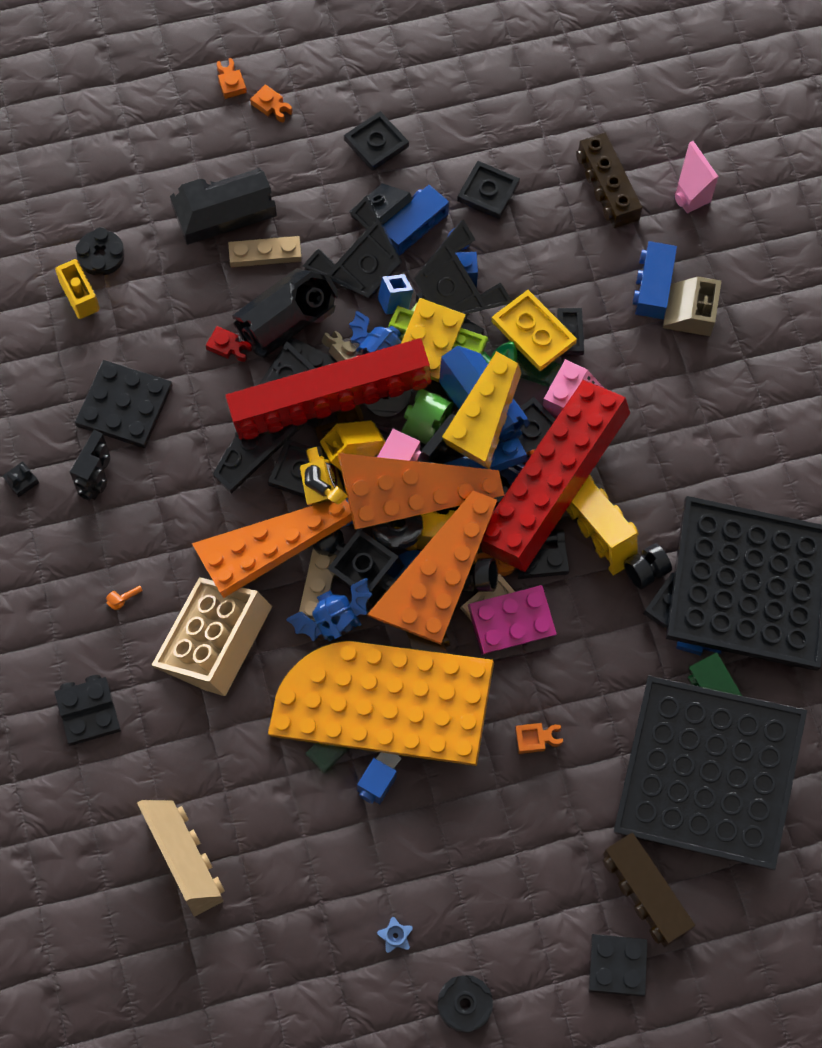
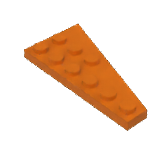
(398, 489)
(251, 551)
(431, 585)

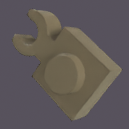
(338, 348)

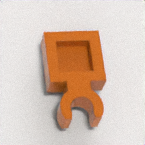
(230, 80)
(269, 101)
(533, 738)

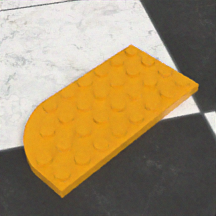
(386, 701)

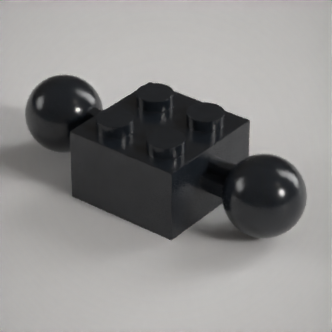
(359, 560)

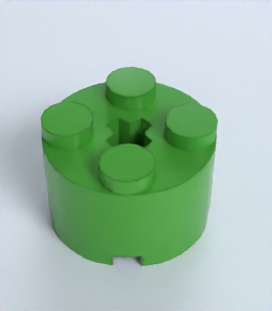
(426, 415)

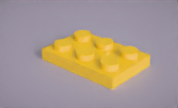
(437, 329)
(534, 330)

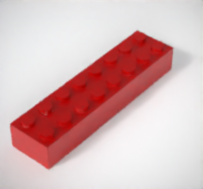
(329, 389)
(554, 474)

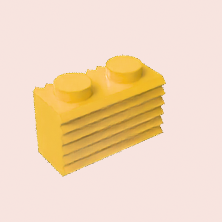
(77, 289)

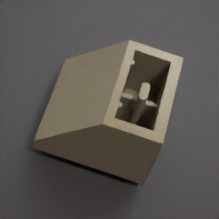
(693, 306)

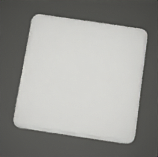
(389, 759)

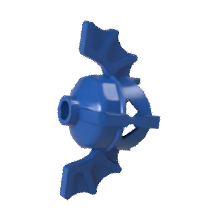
(377, 339)
(333, 613)

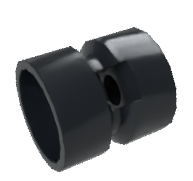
(650, 564)
(482, 576)

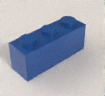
(416, 218)
(654, 280)

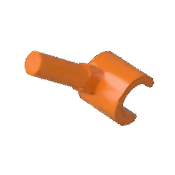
(116, 601)

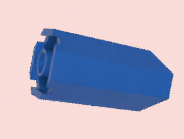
(459, 374)

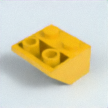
(352, 438)

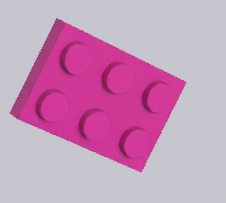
(512, 619)

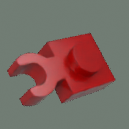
(226, 342)

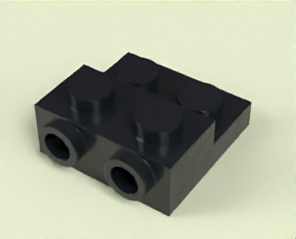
(89, 467)
(87, 710)

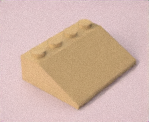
(212, 636)
(182, 855)

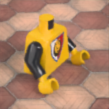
(321, 479)

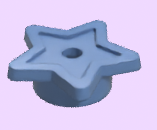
(402, 931)

